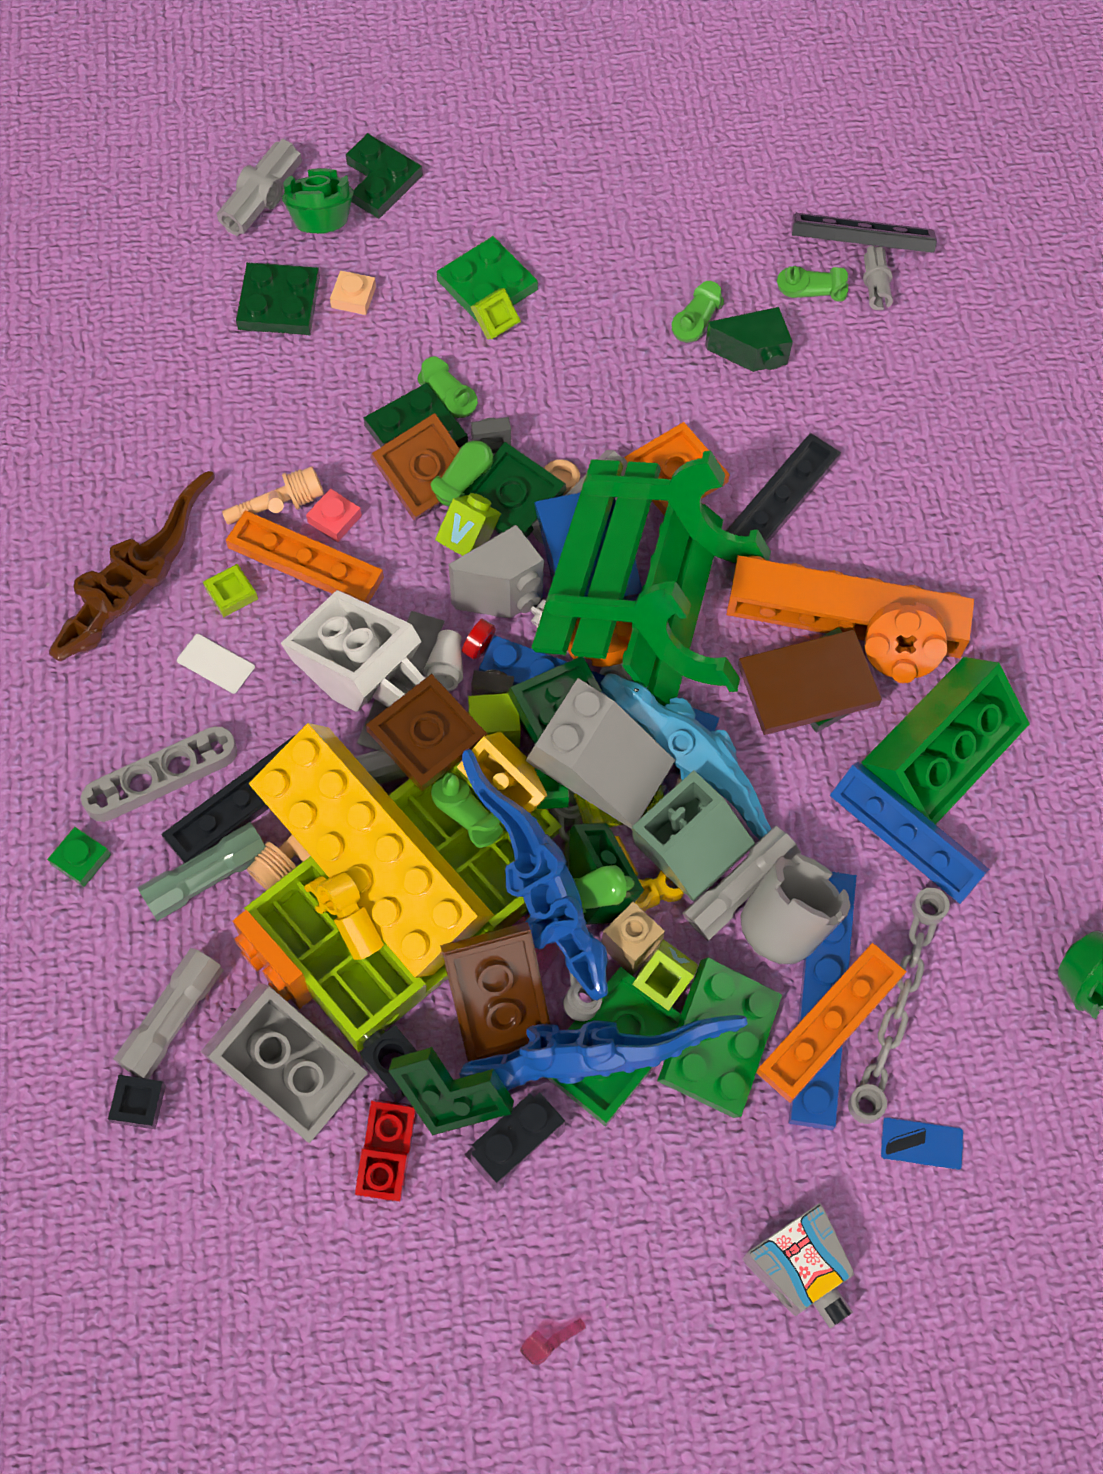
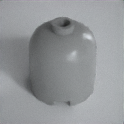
(793, 910)

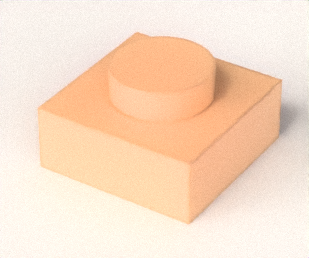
(353, 292)

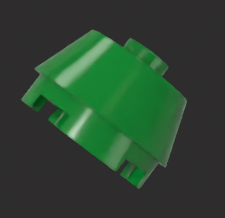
(318, 201)
(1083, 973)

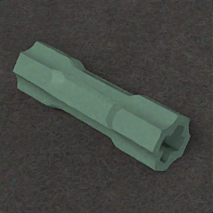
(175, 887)

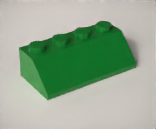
(950, 737)

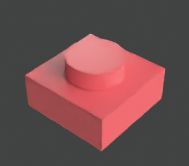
(333, 515)

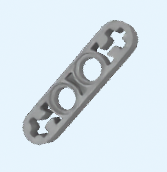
(162, 779)

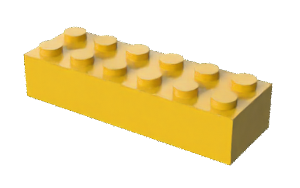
(361, 831)

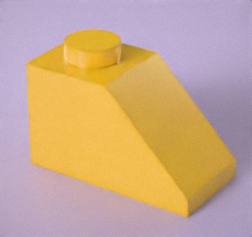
(508, 771)

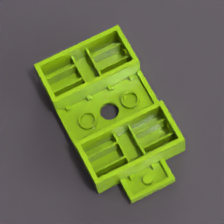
(379, 988)

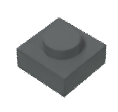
(492, 432)

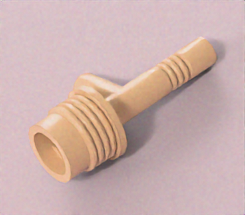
(299, 487)
(276, 862)

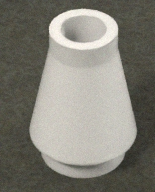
(446, 660)

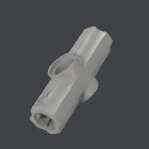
(259, 187)

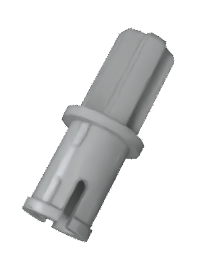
(877, 278)

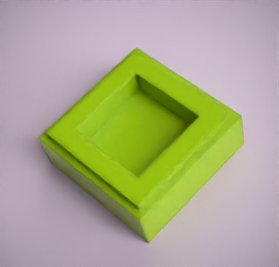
(495, 313)
(230, 590)

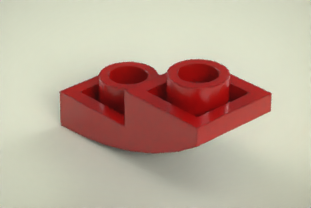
(386, 1150)

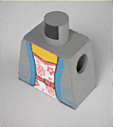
(805, 1266)

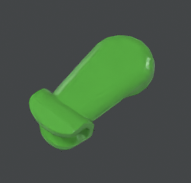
(799, 283)
(693, 320)
(456, 397)
(469, 463)
(455, 799)
(603, 887)

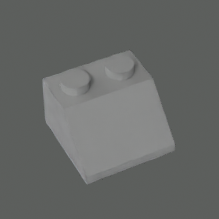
(498, 576)

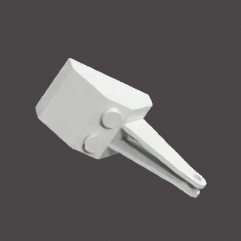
(355, 651)

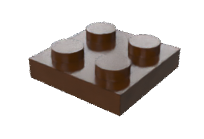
(425, 732)

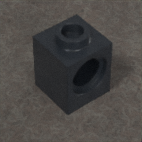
(378, 1046)

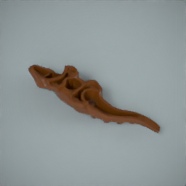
(127, 579)

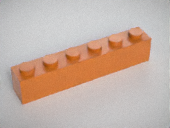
(830, 600)

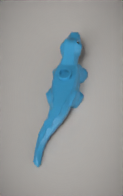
(691, 745)

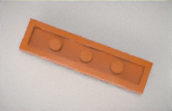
(303, 557)
(831, 1022)

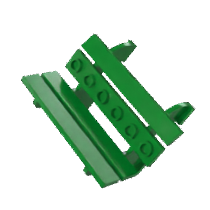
(676, 583)

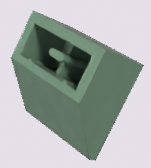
(692, 836)

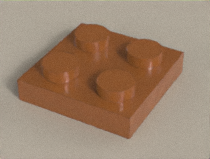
(414, 461)

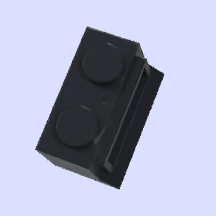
(514, 1138)

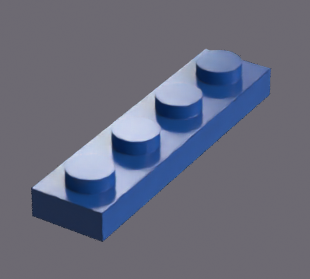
(909, 832)

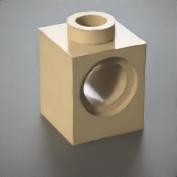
(632, 938)

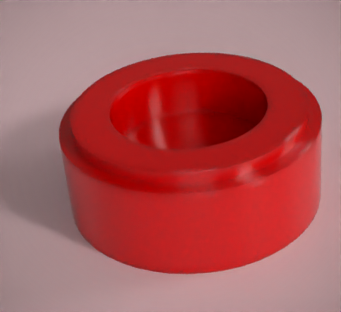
(478, 639)

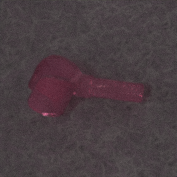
(538, 1348)

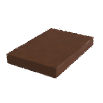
(809, 682)
(495, 990)

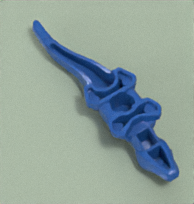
(546, 886)
(595, 1050)

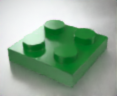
(484, 272)

